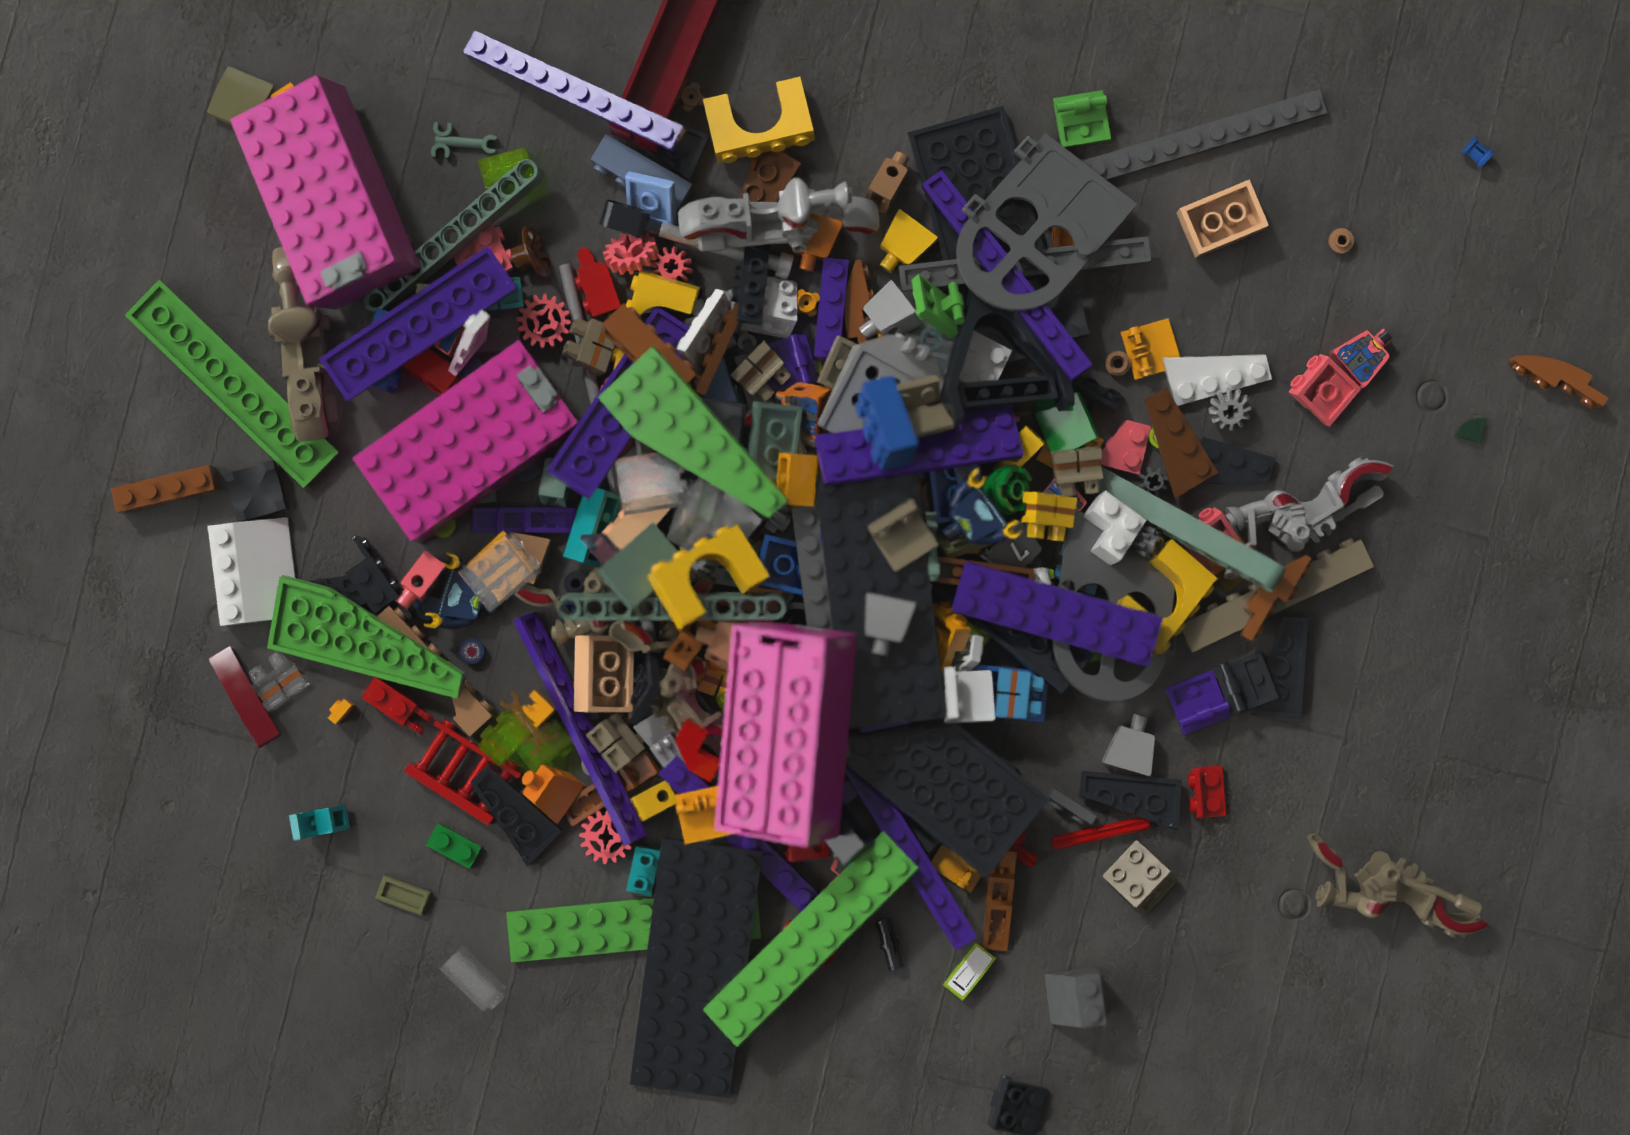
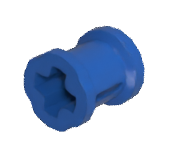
(1477, 152)

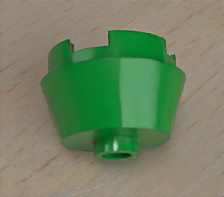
(1006, 488)

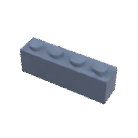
(619, 159)

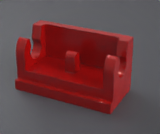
(432, 371)

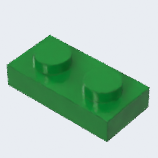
(454, 845)

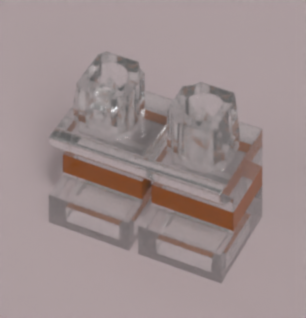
(280, 683)

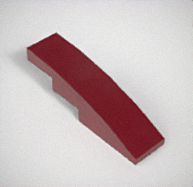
(243, 697)

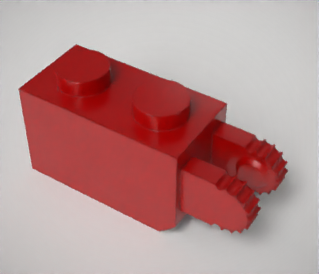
(597, 286)
(395, 704)

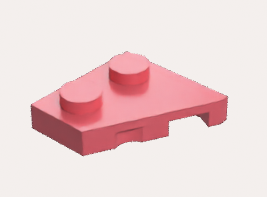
(1126, 448)

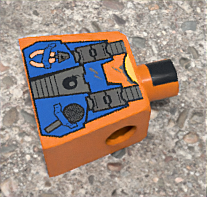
(812, 399)

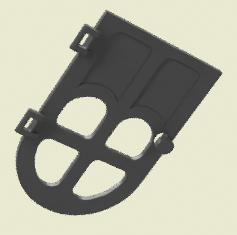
(1065, 197)
(1126, 576)

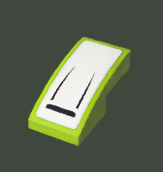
(969, 971)

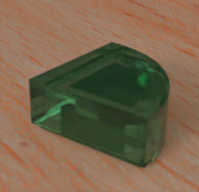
(1471, 430)

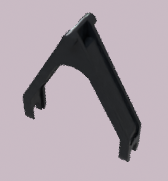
(979, 312)

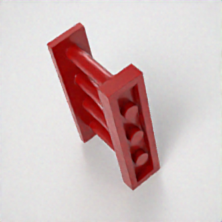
(441, 783)

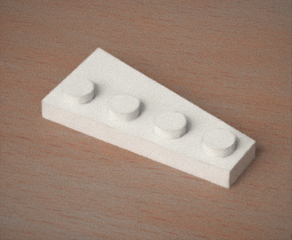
(1202, 377)

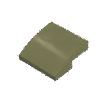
(237, 94)

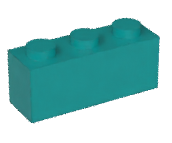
(591, 518)

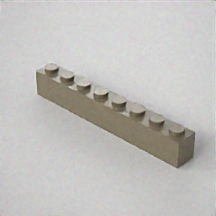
(1230, 616)

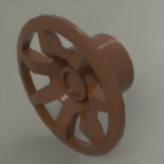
(528, 253)

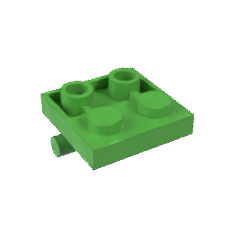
(1082, 119)
(938, 308)

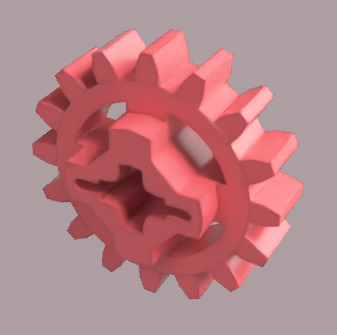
(630, 253)
(554, 326)
(595, 836)

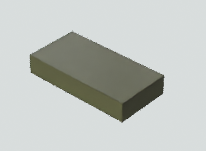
(403, 895)

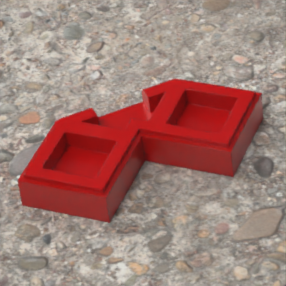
(696, 759)

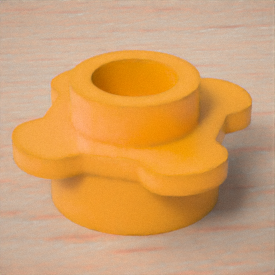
(812, 298)

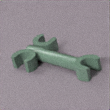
(444, 139)
(933, 566)

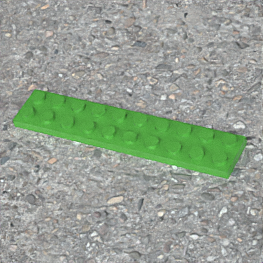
(228, 381)
(585, 929)
(811, 939)

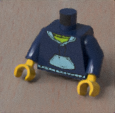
(976, 515)
(458, 602)

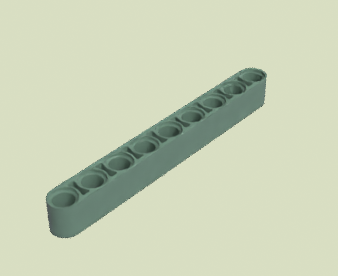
(465, 233)
(1194, 533)
(659, 612)

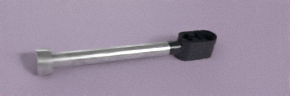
(639, 222)

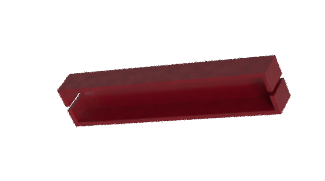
(667, 60)

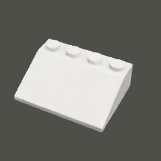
(248, 566)

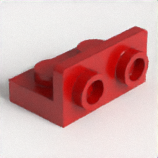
(1207, 791)

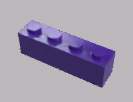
(830, 306)

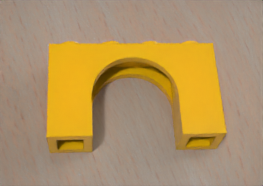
(734, 143)
(657, 290)
(726, 548)
(1191, 584)

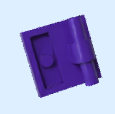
(797, 360)
(1197, 702)

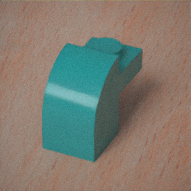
(319, 822)

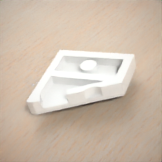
(971, 655)

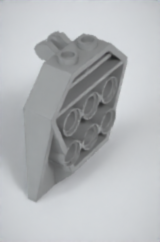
(888, 357)

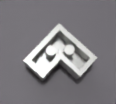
(1118, 526)

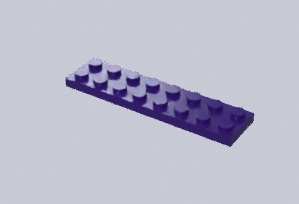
(417, 324)
(599, 435)
(976, 440)
(1057, 613)

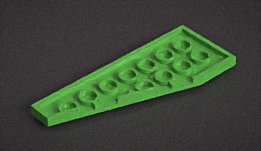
(672, 419)
(334, 630)

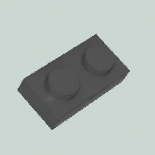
(1080, 814)

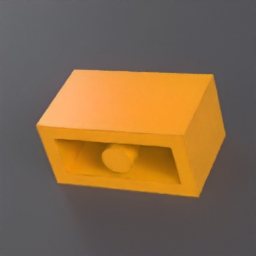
(797, 478)

